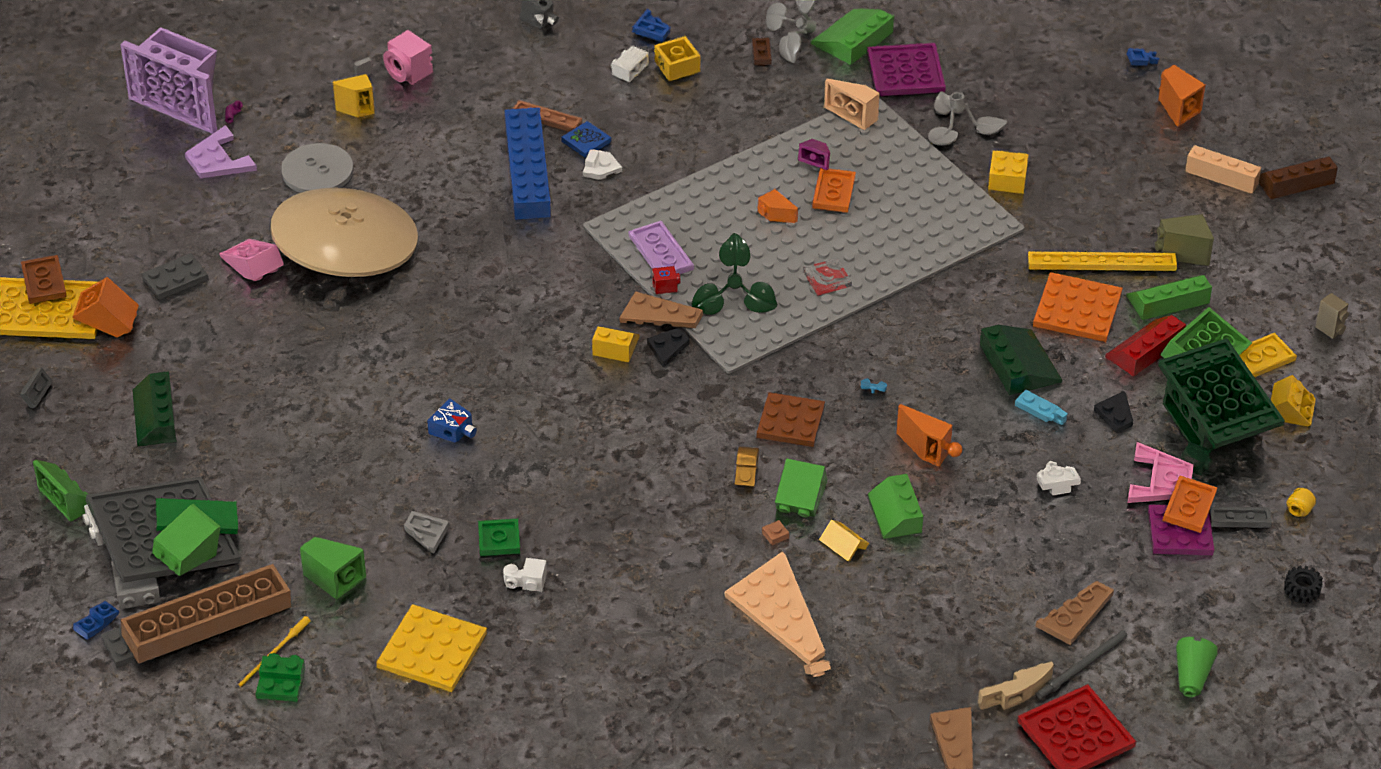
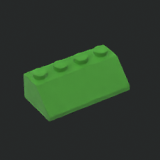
(1171, 297)

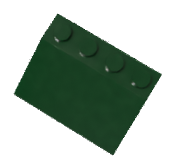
(1018, 358)

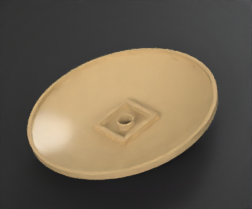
(344, 232)

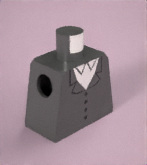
(538, 12)

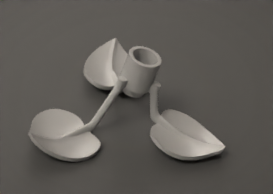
(790, 45)
(955, 104)

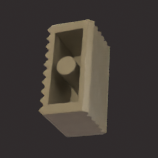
(1332, 315)

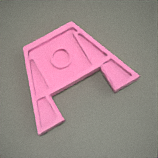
(1164, 474)

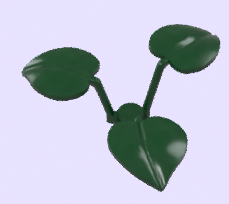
(759, 297)

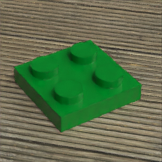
(499, 537)

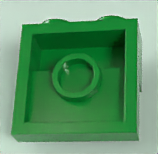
(280, 677)

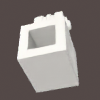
(529, 578)

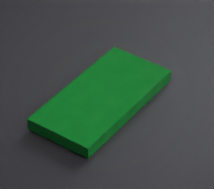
(221, 512)

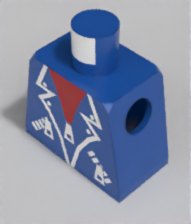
(451, 422)

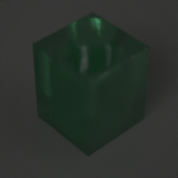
(1198, 457)

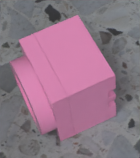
(408, 58)

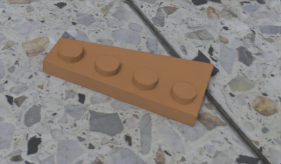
(660, 311)
(1077, 613)

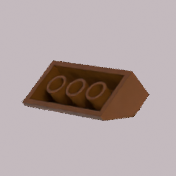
(1299, 177)

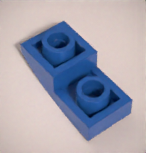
(98, 619)

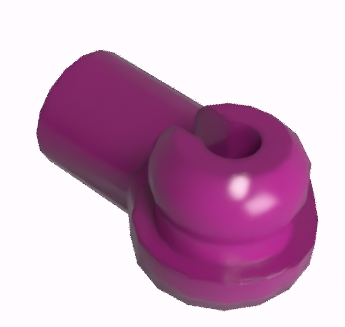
(232, 110)

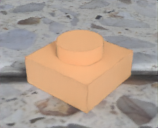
(817, 668)

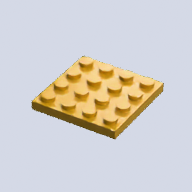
(431, 648)

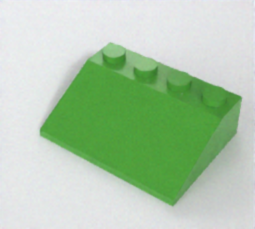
(854, 33)
(1205, 330)

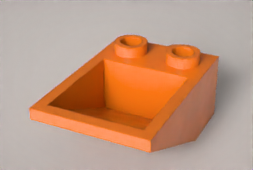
(926, 435)

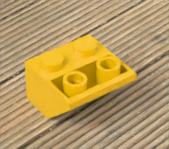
(354, 96)
(1293, 401)

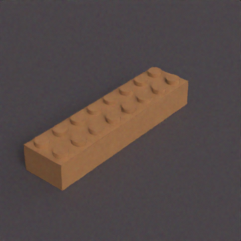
(205, 613)

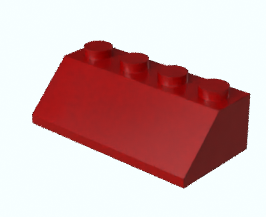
(1145, 345)

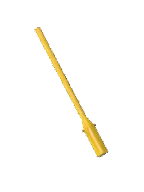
(293, 633)

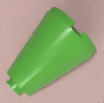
(1194, 664)

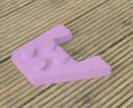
(211, 160)

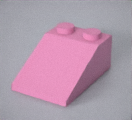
(253, 258)

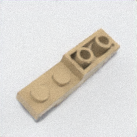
(1021, 688)

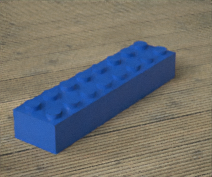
(527, 163)

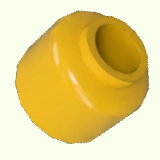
(1301, 502)

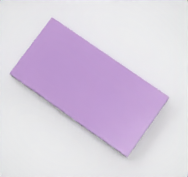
(660, 247)

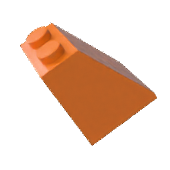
(1180, 94)
(106, 308)

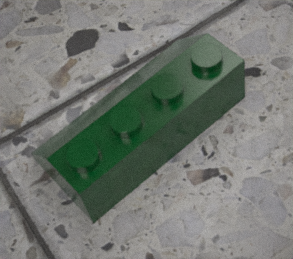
(154, 410)

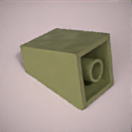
(1187, 238)

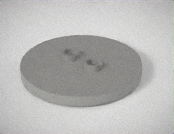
(317, 167)

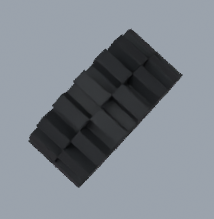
(1300, 592)

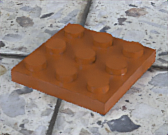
(790, 419)

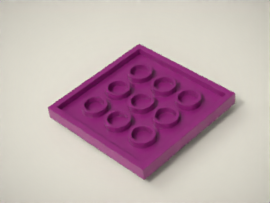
(906, 69)

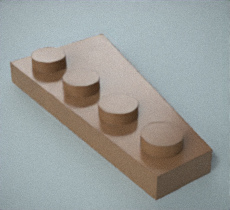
(954, 737)

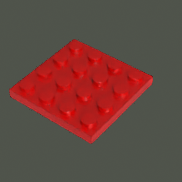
(1076, 730)

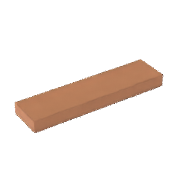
(553, 118)

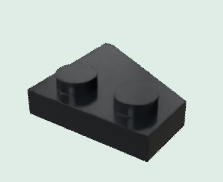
(1115, 412)

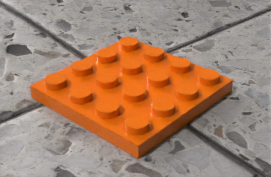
(1077, 307)

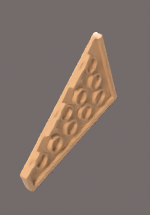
(777, 605)

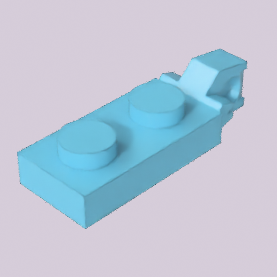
(1040, 408)

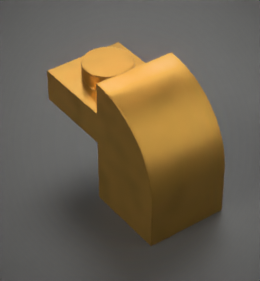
(746, 466)

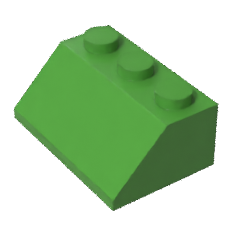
(60, 489)
(896, 507)

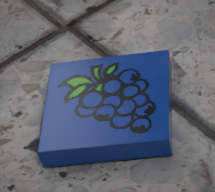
(586, 138)

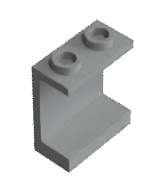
(135, 592)

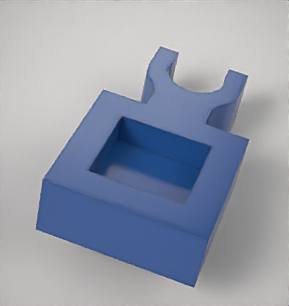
(1140, 57)

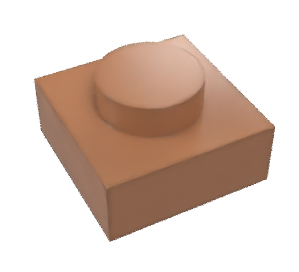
(775, 532)

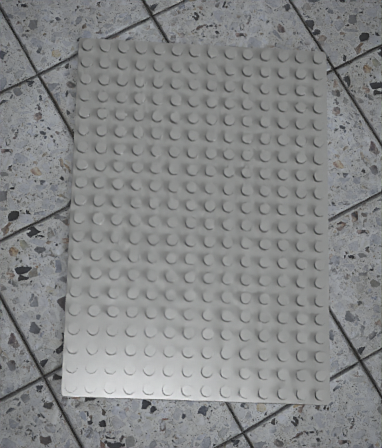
(903, 224)

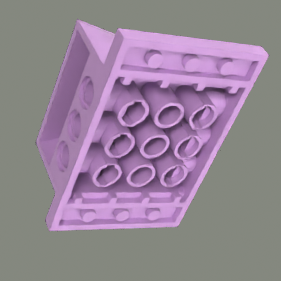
(172, 77)

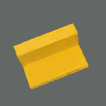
(842, 539)

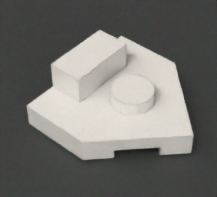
(600, 164)
(1058, 478)

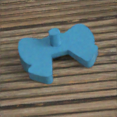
(866, 384)

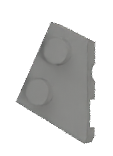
(426, 529)

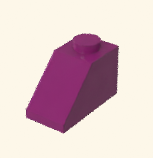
(814, 153)

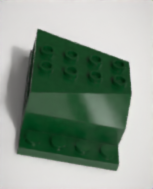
(1216, 396)

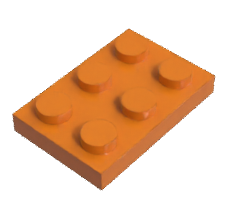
(834, 190)
(1190, 504)

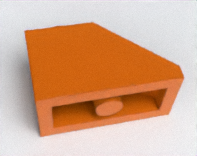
(777, 207)

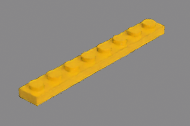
(1102, 261)

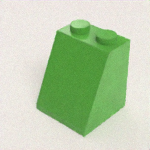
(801, 488)
(187, 541)
(333, 565)

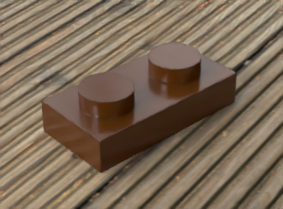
(761, 51)

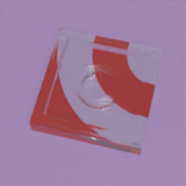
(827, 276)

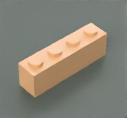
(1223, 169)

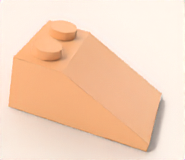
(852, 102)

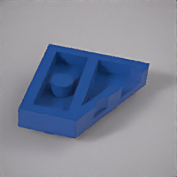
(651, 27)

